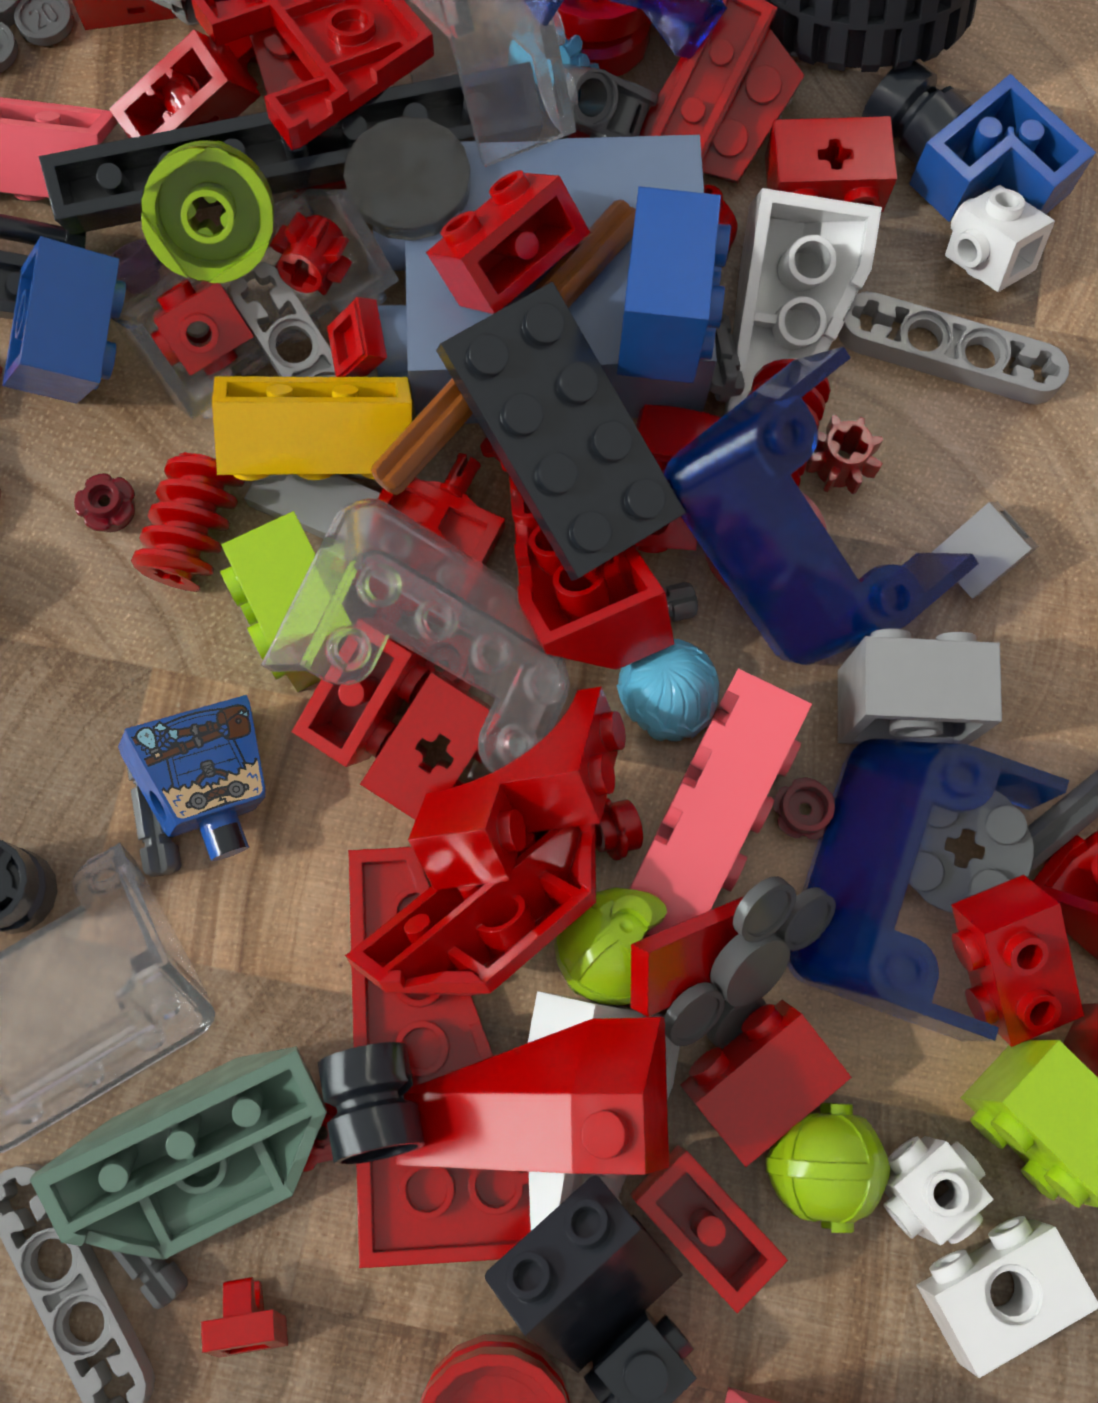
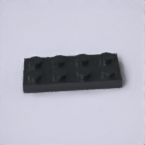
(560, 430)

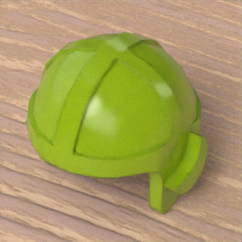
(597, 945)
(829, 1168)

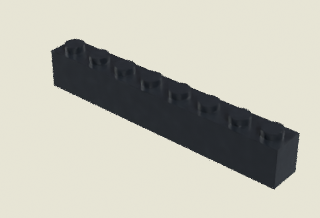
(106, 181)

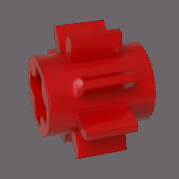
(311, 253)
(857, 442)

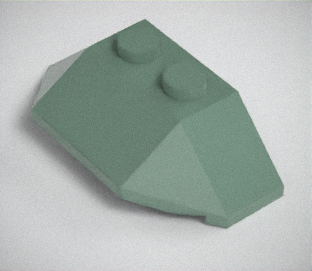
(188, 1159)

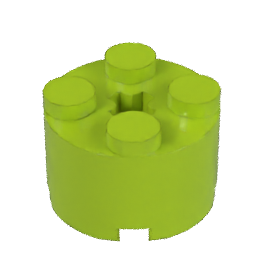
(198, 247)

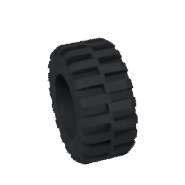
(870, 31)

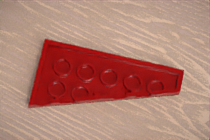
(420, 1210)

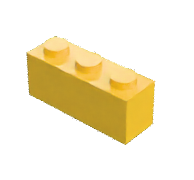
(306, 424)

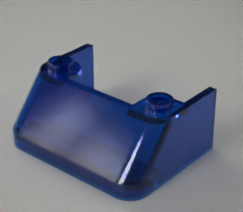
(771, 541)
(868, 863)

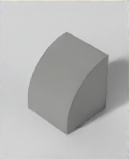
(995, 543)

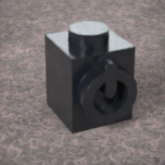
(643, 1364)

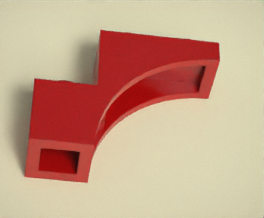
(562, 782)

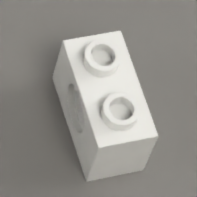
(1045, 1299)

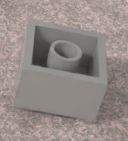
(919, 688)

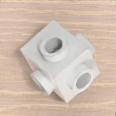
(998, 237)
(913, 1176)

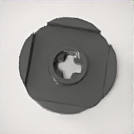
(1007, 853)

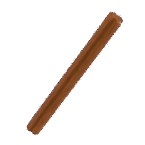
(448, 409)

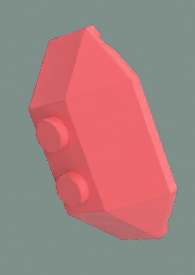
(41, 129)

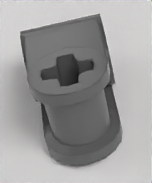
(609, 103)

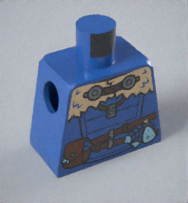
(199, 772)

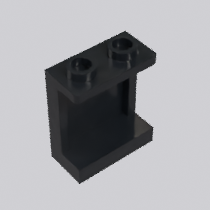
(582, 1275)

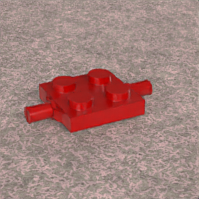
(449, 511)

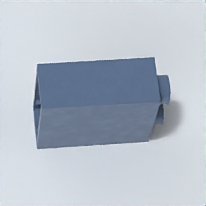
(595, 176)

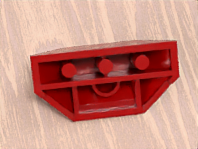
(483, 933)

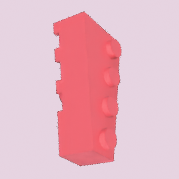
(722, 798)

